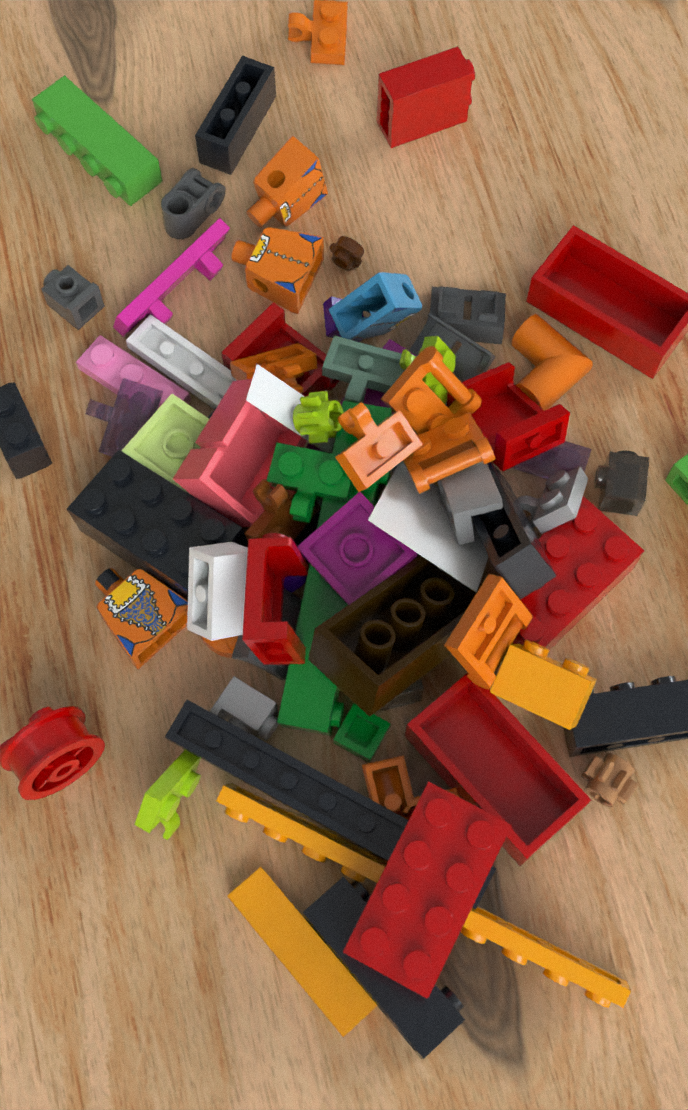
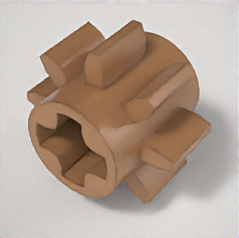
(609, 780)

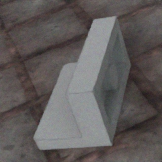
(467, 495)

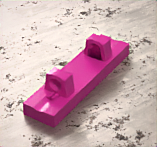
(196, 256)

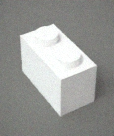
(217, 590)

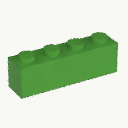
(97, 141)

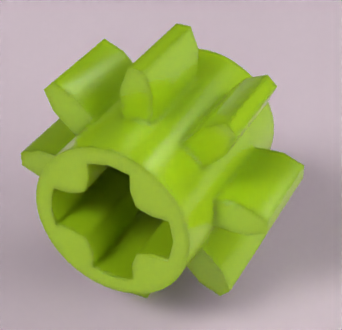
(317, 417)

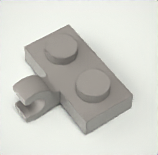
(559, 500)

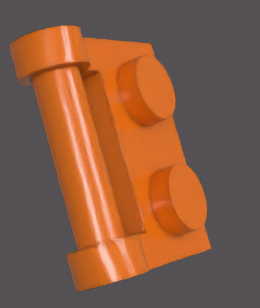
(419, 403)
(447, 451)
(488, 630)

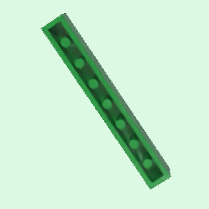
(308, 695)

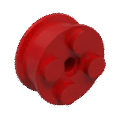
(51, 751)

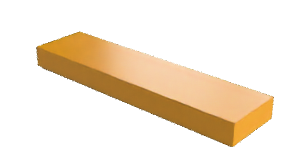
(302, 951)

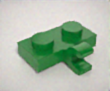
(310, 475)

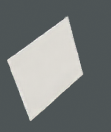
(425, 528)

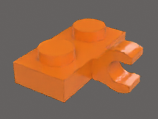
(325, 32)
(284, 363)
(377, 447)

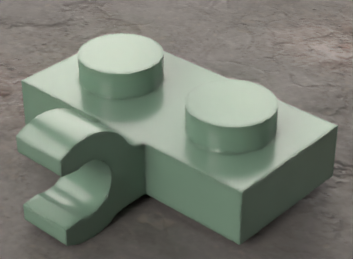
(362, 367)

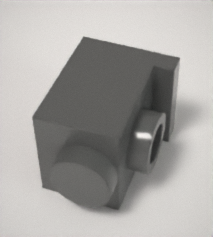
(72, 296)

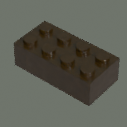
(391, 634)

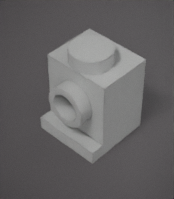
(247, 709)

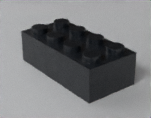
(149, 520)

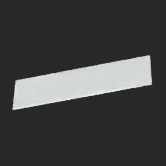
(278, 401)

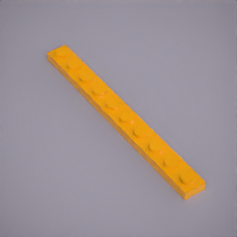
(480, 924)

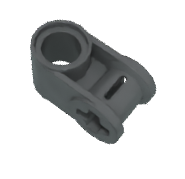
(190, 204)

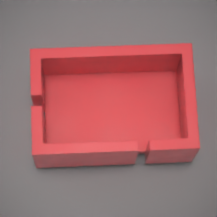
(234, 456)

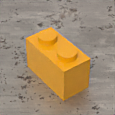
(543, 684)

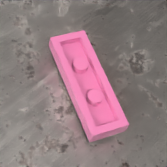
(111, 364)

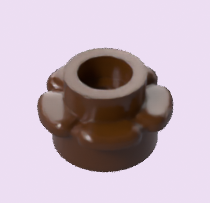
(346, 253)

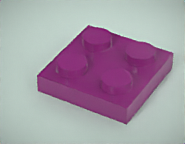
(353, 551)

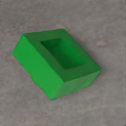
(361, 733)

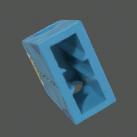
(386, 297)

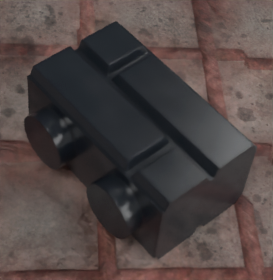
(19, 435)

